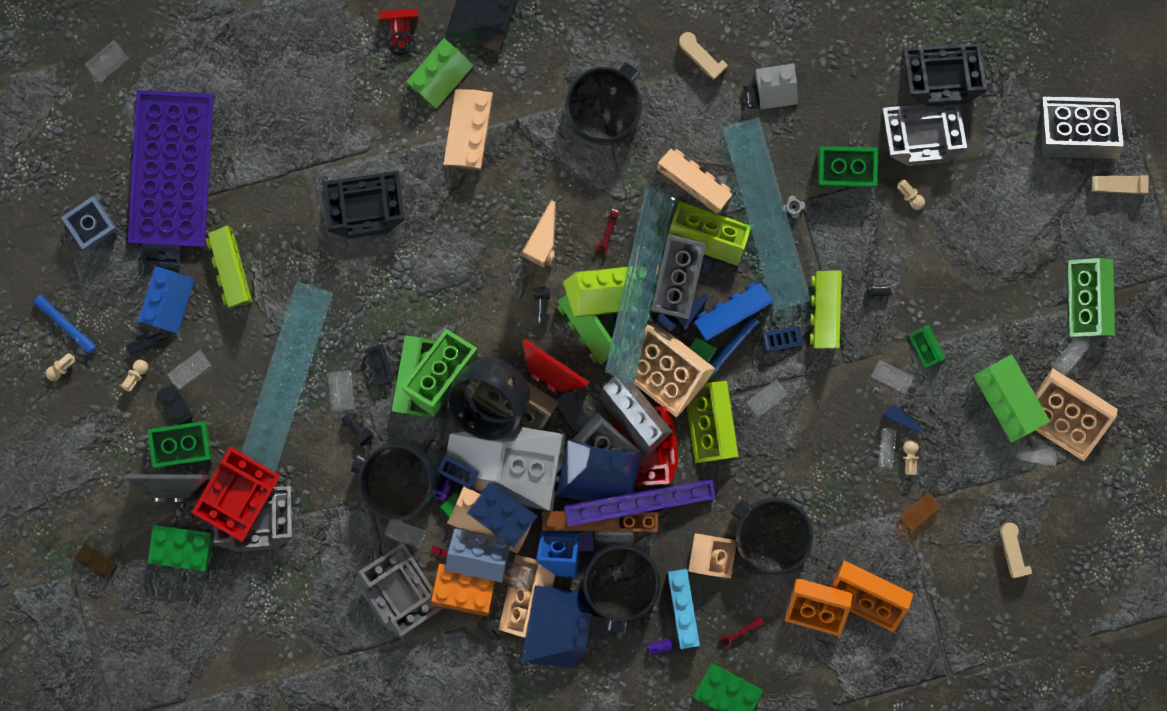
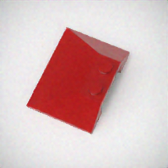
(551, 371)
(663, 461)
(235, 494)

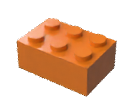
(462, 592)
(818, 607)

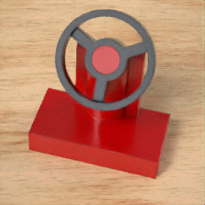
(400, 29)

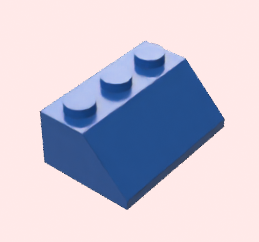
(166, 299)

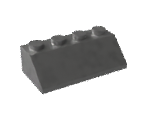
(678, 276)
(634, 414)

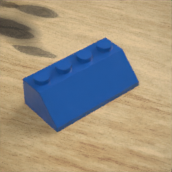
(733, 311)

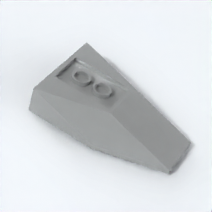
(518, 464)

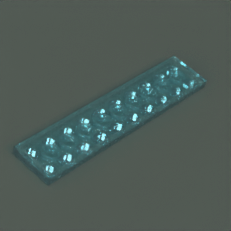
(766, 214)
(640, 284)
(287, 375)

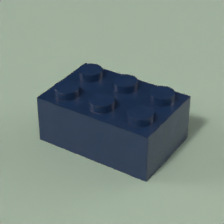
(501, 514)

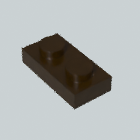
(95, 561)

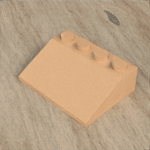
(694, 181)
(541, 244)
(670, 370)
(1074, 413)

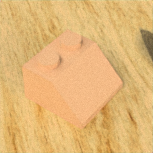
(712, 555)

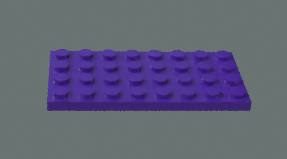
(170, 168)

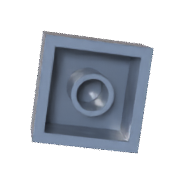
(89, 223)

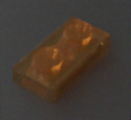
(919, 511)

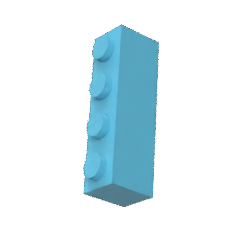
(683, 608)

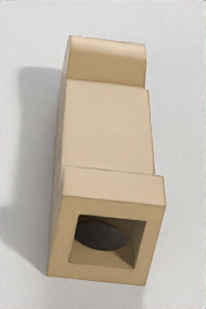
(700, 56)
(1120, 184)
(1012, 551)

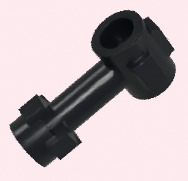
(541, 294)
(364, 436)

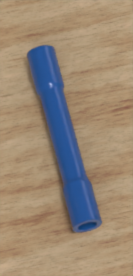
(45, 306)
(745, 330)

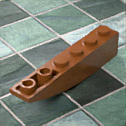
(631, 523)

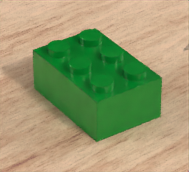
(847, 167)
(180, 444)
(180, 547)
(726, 691)

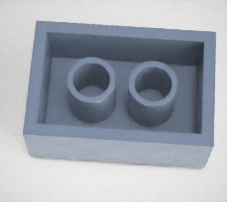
(477, 555)

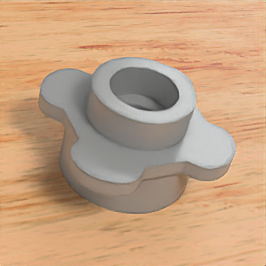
(799, 205)

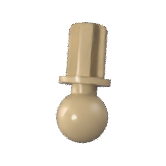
(916, 201)
(60, 367)
(139, 368)
(910, 448)

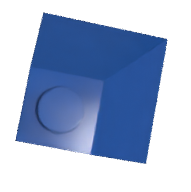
(559, 552)

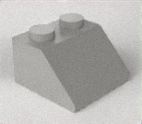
(776, 86)

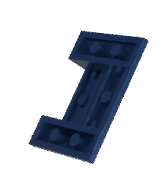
(597, 472)
(557, 627)

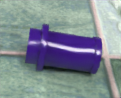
(445, 489)
(660, 647)

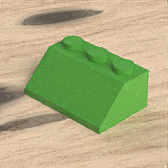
(440, 73)

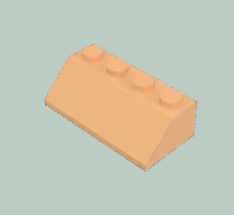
(468, 129)
(462, 520)
(518, 602)

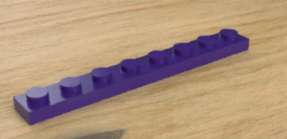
(639, 502)

